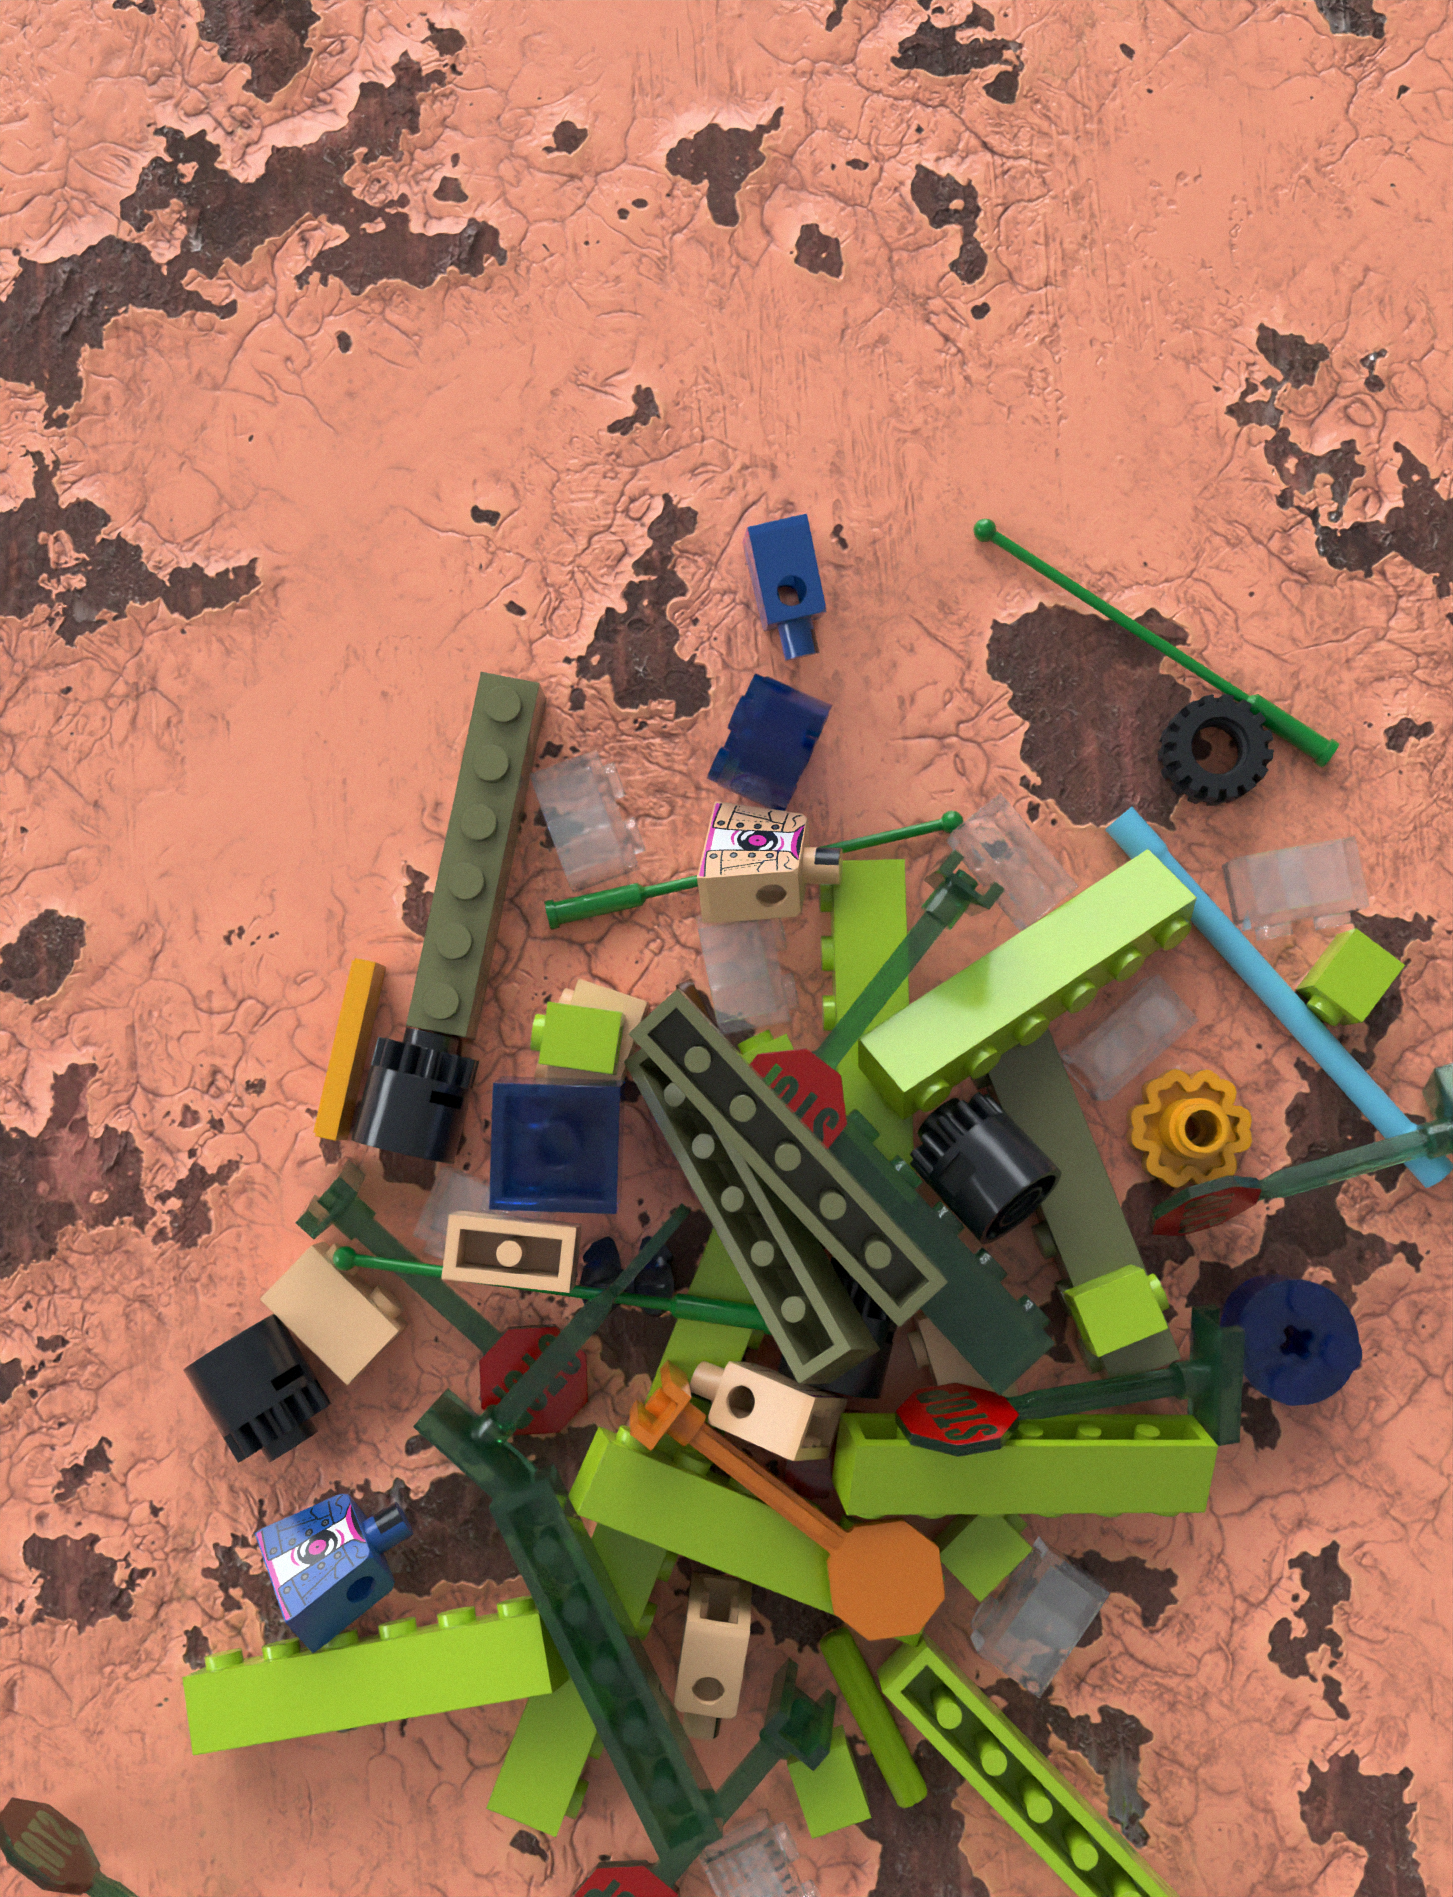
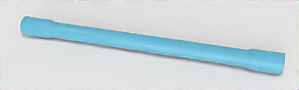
(1136, 836)

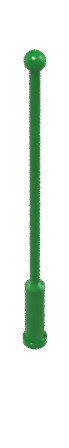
(1276, 719)
(636, 895)
(681, 1305)

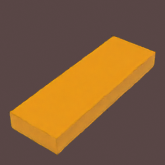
(349, 1050)

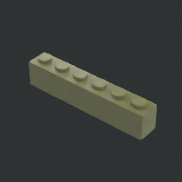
(477, 856)
(789, 1157)
(1081, 1216)
(766, 1241)

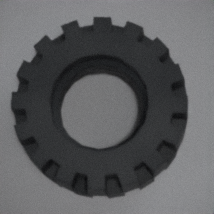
(1240, 725)

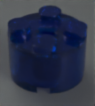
(769, 742)
(1323, 1342)

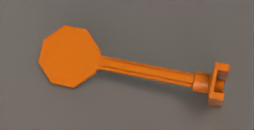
(879, 1572)

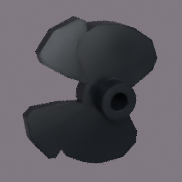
(604, 1266)

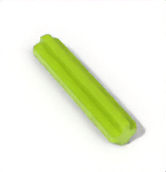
(873, 1717)

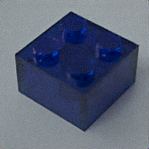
(557, 1145)

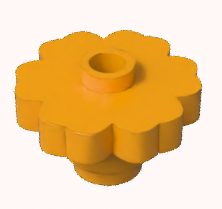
(1161, 1122)

